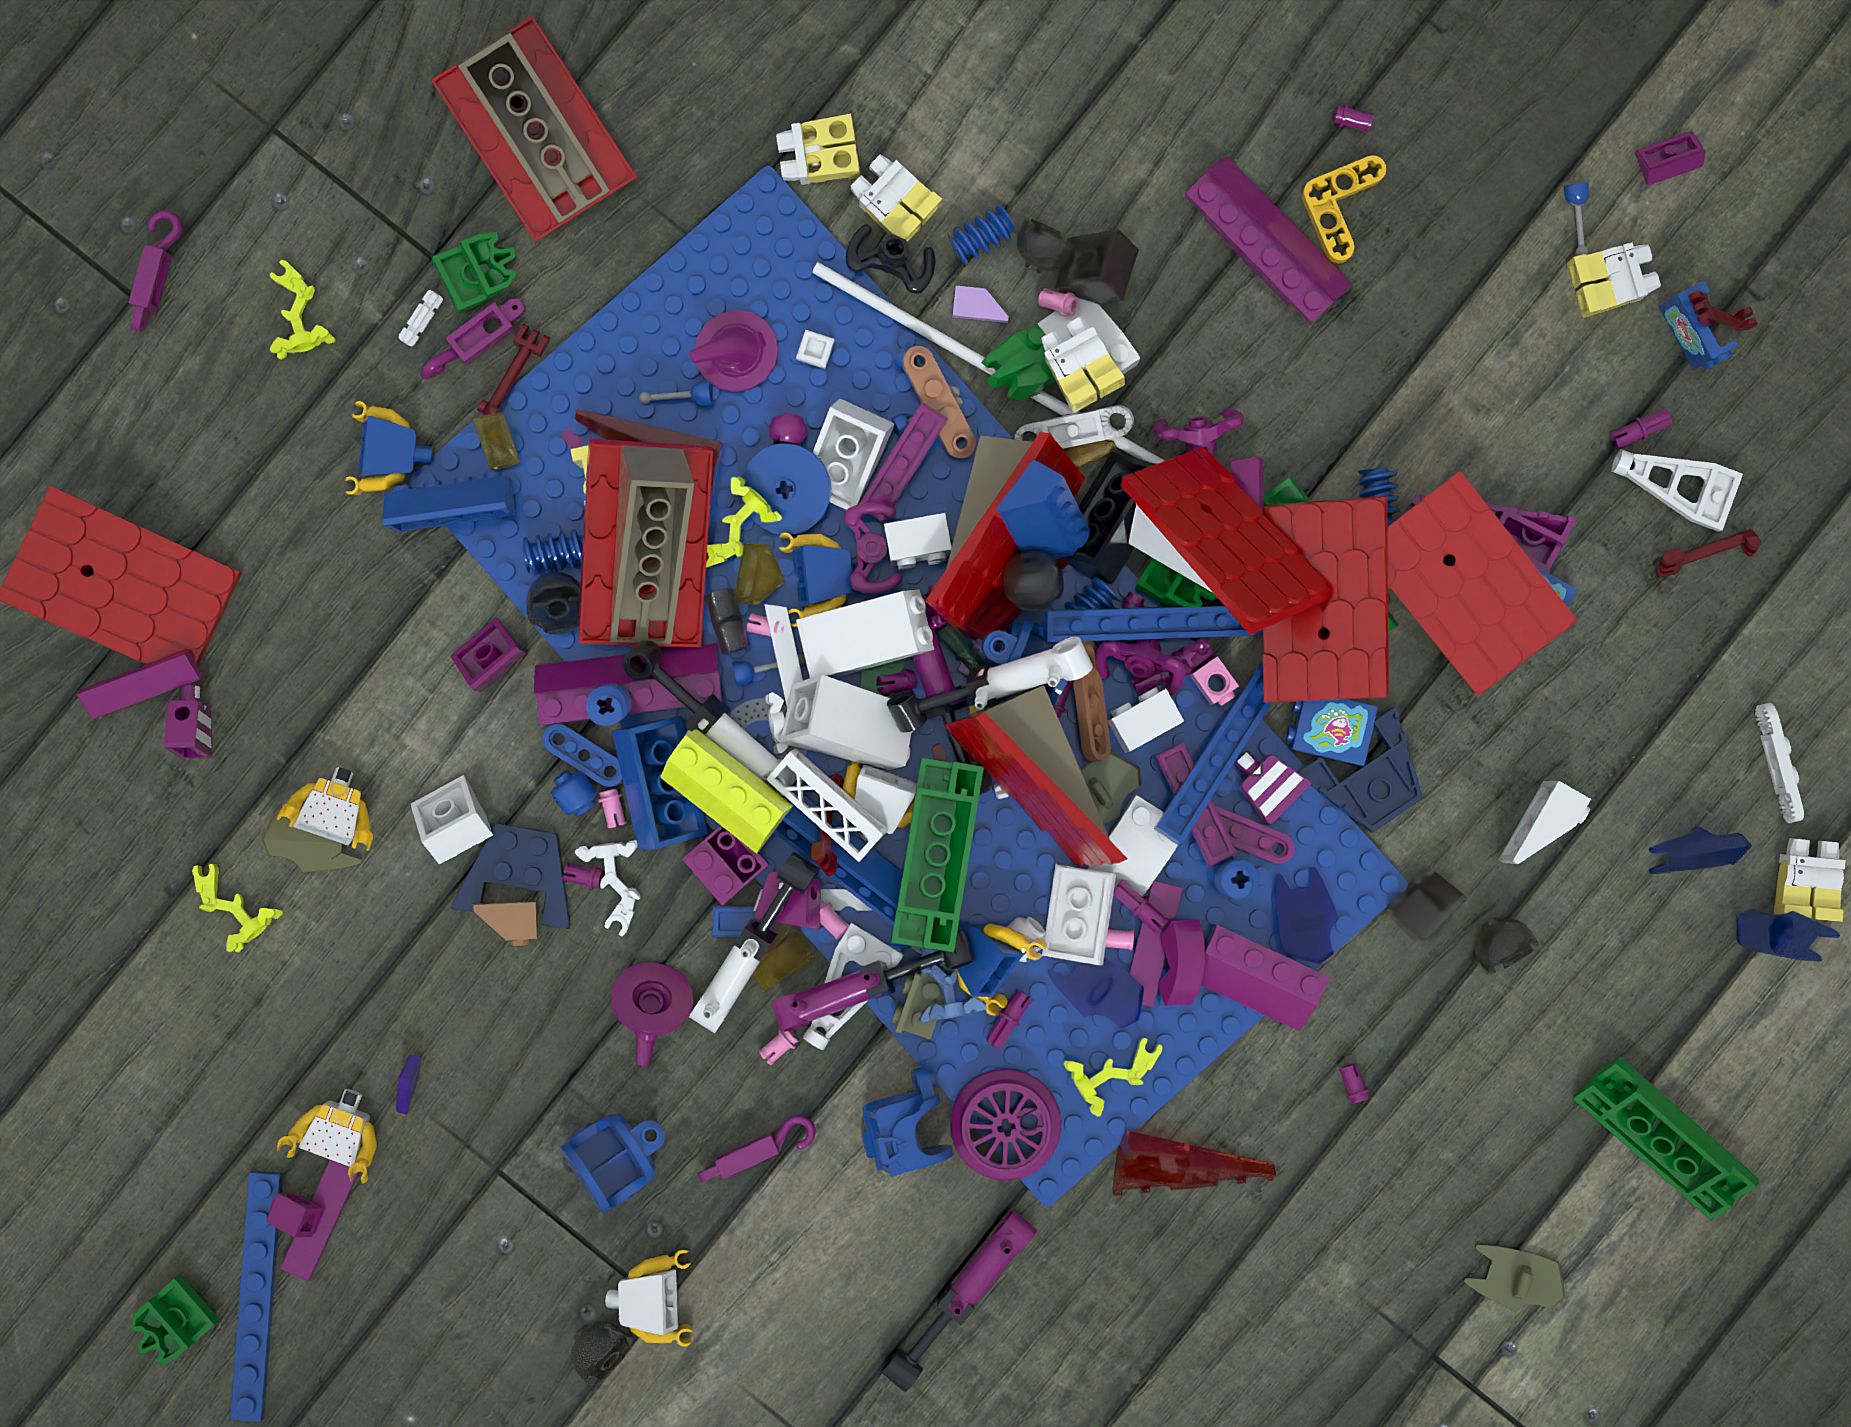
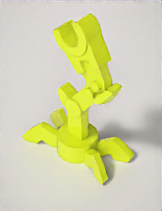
(302, 339)
(754, 502)
(251, 928)
(1142, 1062)

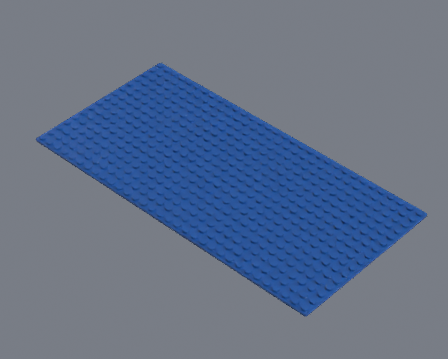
(760, 260)

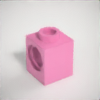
(1201, 678)

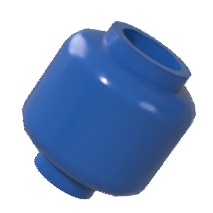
(573, 793)

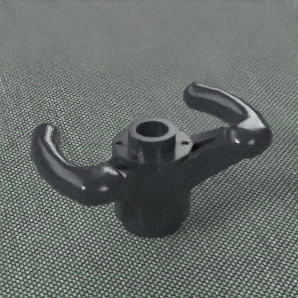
(891, 259)

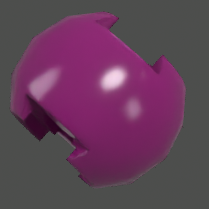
(787, 429)

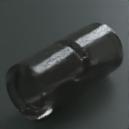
(727, 621)

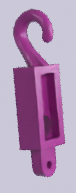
(153, 271)
(472, 340)
(758, 1149)

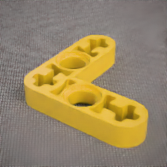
(1328, 203)

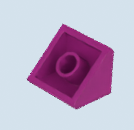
(487, 655)

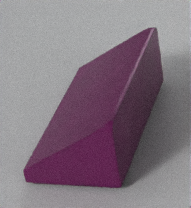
(1670, 157)

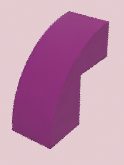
(1186, 957)

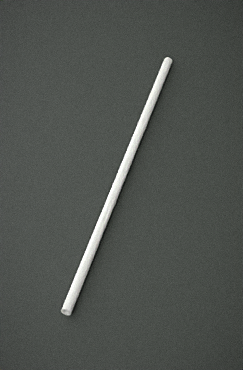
(959, 349)

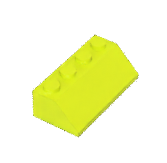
(725, 790)

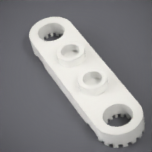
(1081, 427)
(1777, 754)

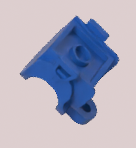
(1020, 641)
(892, 1130)
(612, 1158)

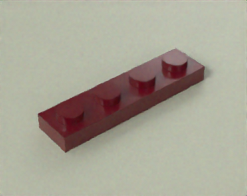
(996, 612)

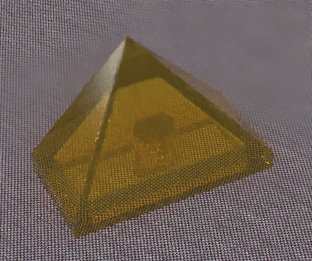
(496, 440)
(1087, 453)
(757, 574)
(782, 962)

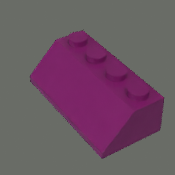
(1261, 978)

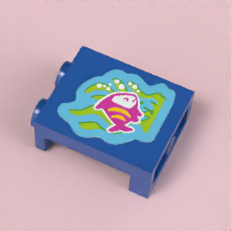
(1694, 339)
(1332, 729)

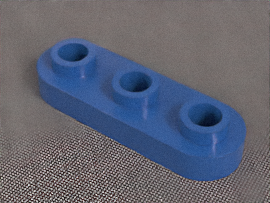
(571, 750)

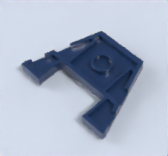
(1378, 788)
(519, 860)

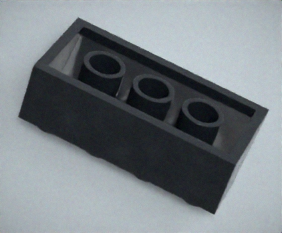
(1109, 518)

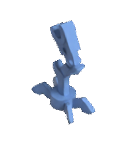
(951, 1007)

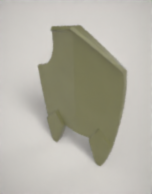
(1110, 783)
(302, 847)
(1519, 1278)

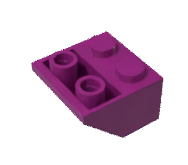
(724, 864)

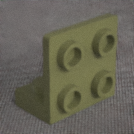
(921, 992)

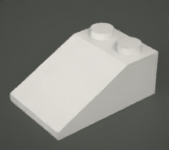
(1112, 337)
(851, 449)
(1550, 815)
(1141, 844)

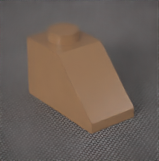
(510, 920)

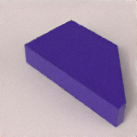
(407, 1083)

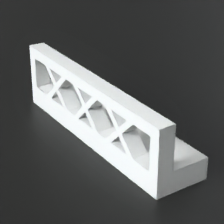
(835, 796)

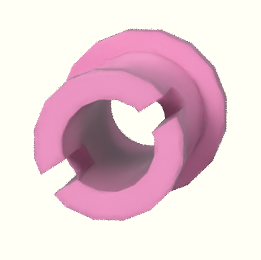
(1065, 303)
(762, 629)
(611, 806)
(832, 920)
(1120, 939)
(778, 1046)

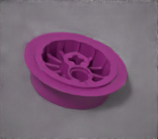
(1047, 1122)

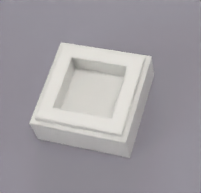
(815, 349)

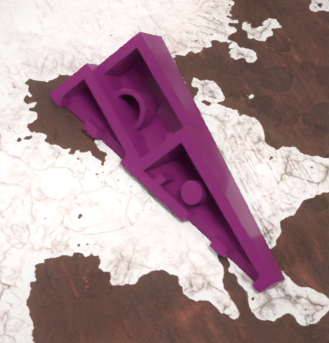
(1536, 533)

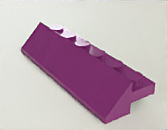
(1267, 240)
(565, 686)

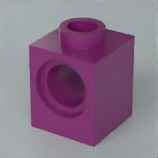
(294, 1215)

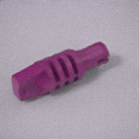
(1192, 657)

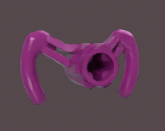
(1199, 431)
(870, 548)
(1141, 660)

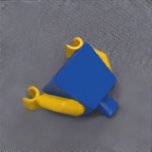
(385, 450)
(820, 573)
(996, 954)

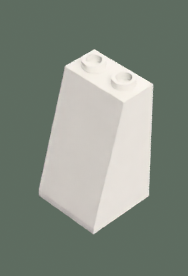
(865, 634)
(844, 723)

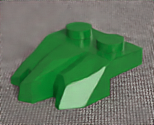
(474, 270)
(1020, 364)
(1171, 587)
(172, 1320)

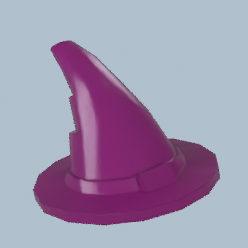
(735, 351)
(651, 1003)

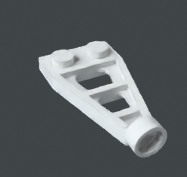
(1714, 499)
(854, 946)

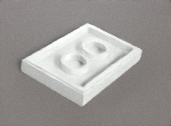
(1079, 914)

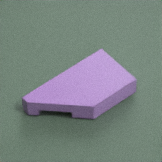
(977, 305)

